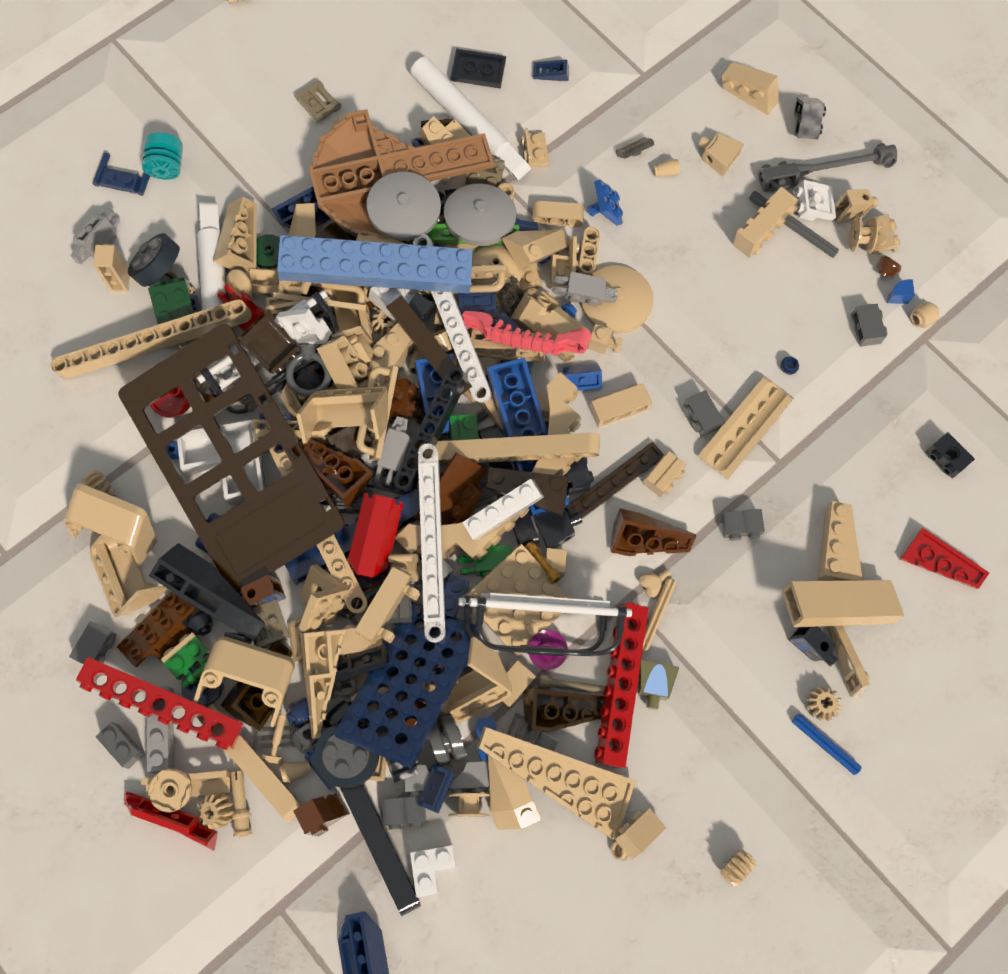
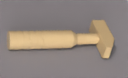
(276, 741)

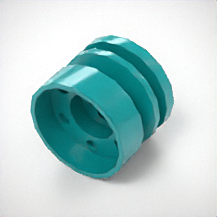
(162, 156)

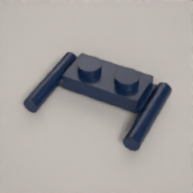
(119, 179)

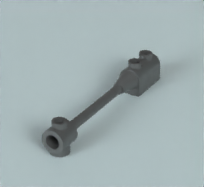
(788, 174)

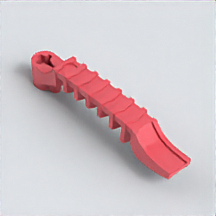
(575, 341)

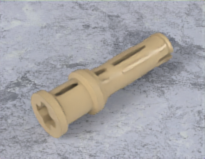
(241, 814)

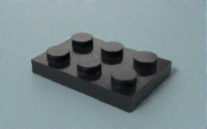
(478, 68)

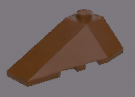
(340, 473)
(639, 533)

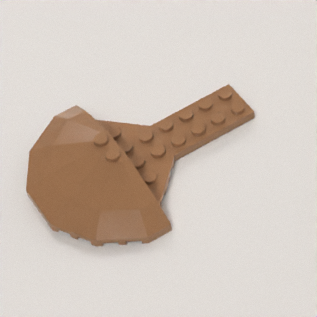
(359, 155)

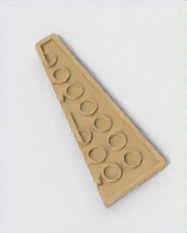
(582, 788)

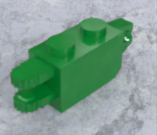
(488, 562)

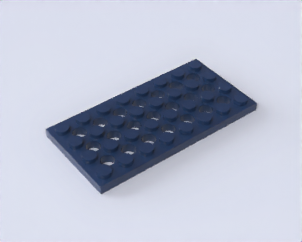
(435, 700)

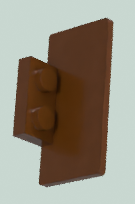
(459, 489)
(157, 631)

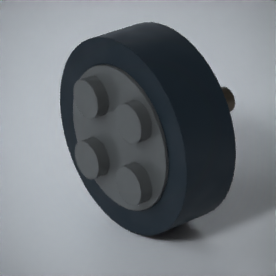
(154, 260)
(343, 762)

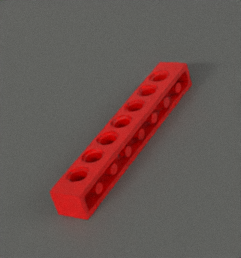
(94, 669)
(626, 696)

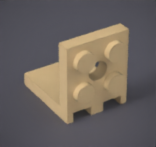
(321, 605)

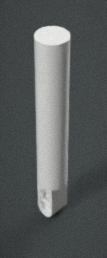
(468, 115)
(211, 274)

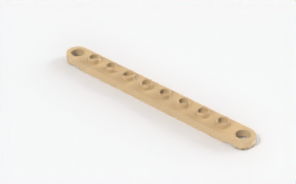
(330, 549)

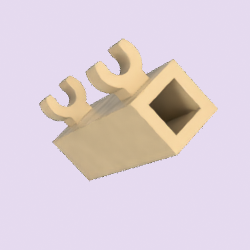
(384, 604)

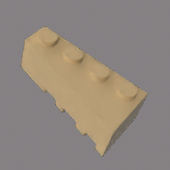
(765, 221)
(344, 364)

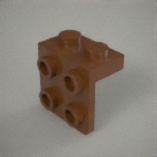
(406, 401)

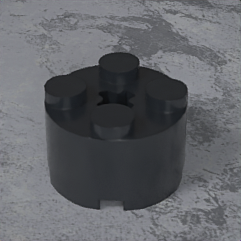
(579, 477)

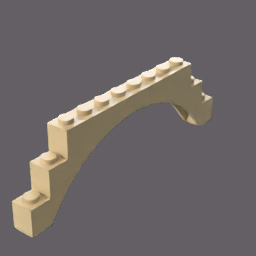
(561, 421)

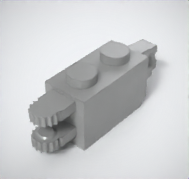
(95, 231)
(584, 289)
(393, 450)

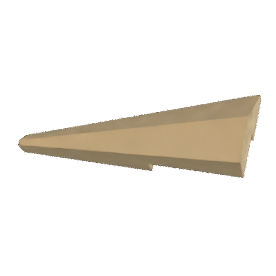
(320, 660)

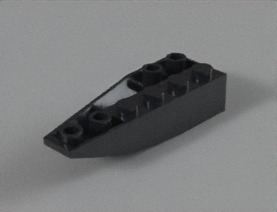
(206, 589)

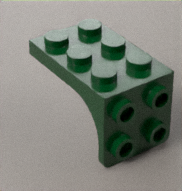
(171, 300)

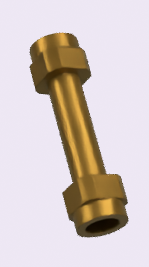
(552, 573)

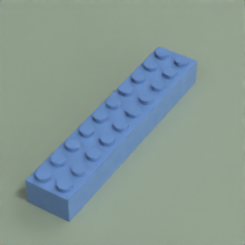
(374, 264)

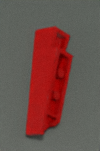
(178, 820)

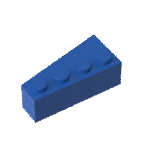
(428, 386)

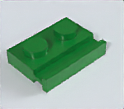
(463, 427)

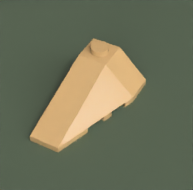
(304, 221)
(533, 246)
(509, 798)

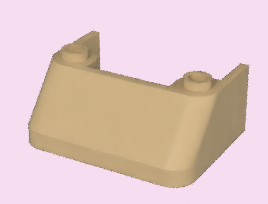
(349, 320)
(344, 409)
(111, 518)
(121, 578)
(250, 666)
(481, 687)

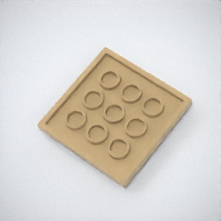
(517, 576)

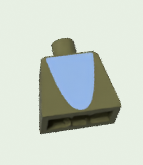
(656, 682)

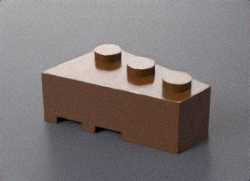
(321, 813)

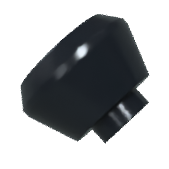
(200, 623)

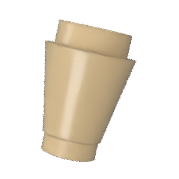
(667, 168)
(294, 771)

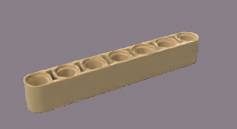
(260, 773)

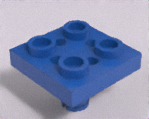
(607, 203)

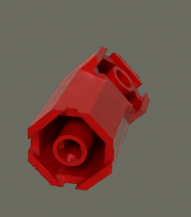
(374, 535)

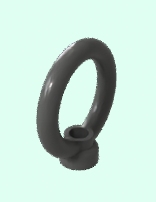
(306, 353)

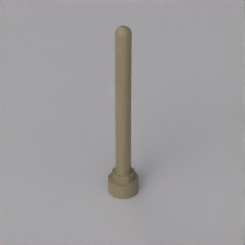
(547, 682)

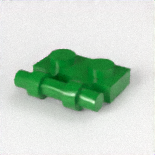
(186, 659)

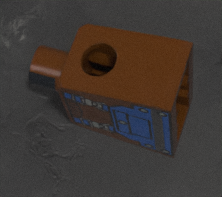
(263, 591)

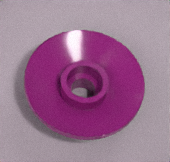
(552, 639)

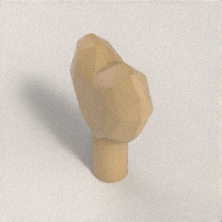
(653, 582)

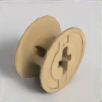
(863, 234)
(468, 805)

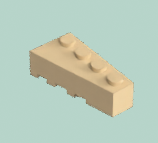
(238, 236)
(390, 351)
(839, 545)

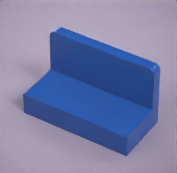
(584, 376)

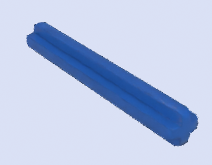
(826, 744)

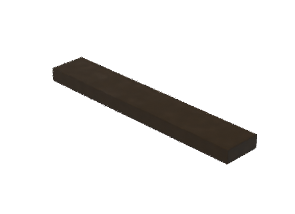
(423, 338)
(615, 481)

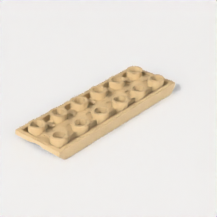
(745, 427)

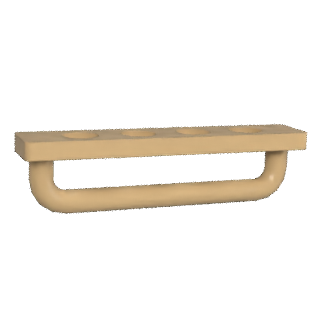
(488, 272)
(351, 288)
(375, 450)

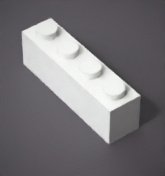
(503, 509)

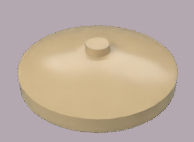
(632, 303)

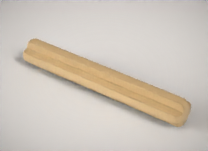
(658, 612)

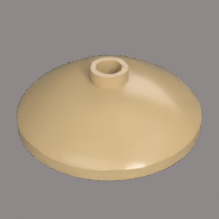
(495, 253)

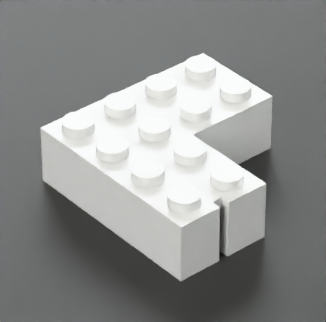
(199, 455)

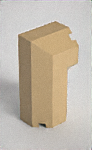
(541, 314)

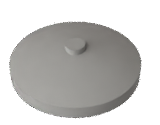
(403, 206)
(479, 214)

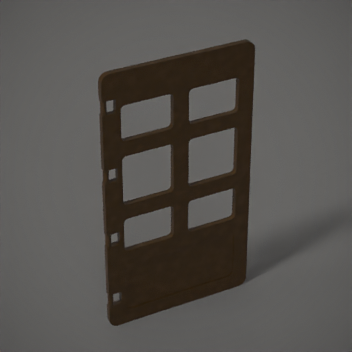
(269, 524)

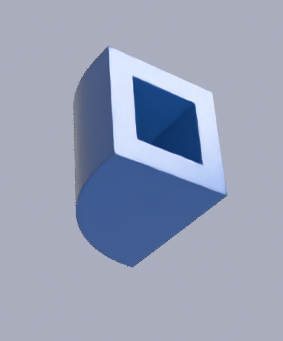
(902, 292)

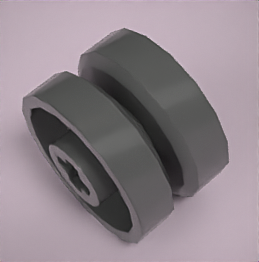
(447, 739)

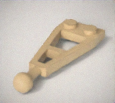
(857, 679)

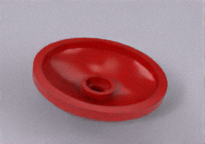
(172, 404)

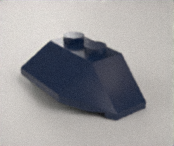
(285, 210)
(362, 946)

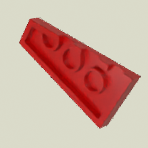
(940, 558)

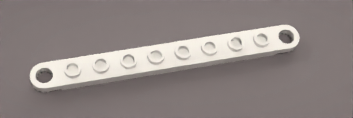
(460, 337)
(431, 543)

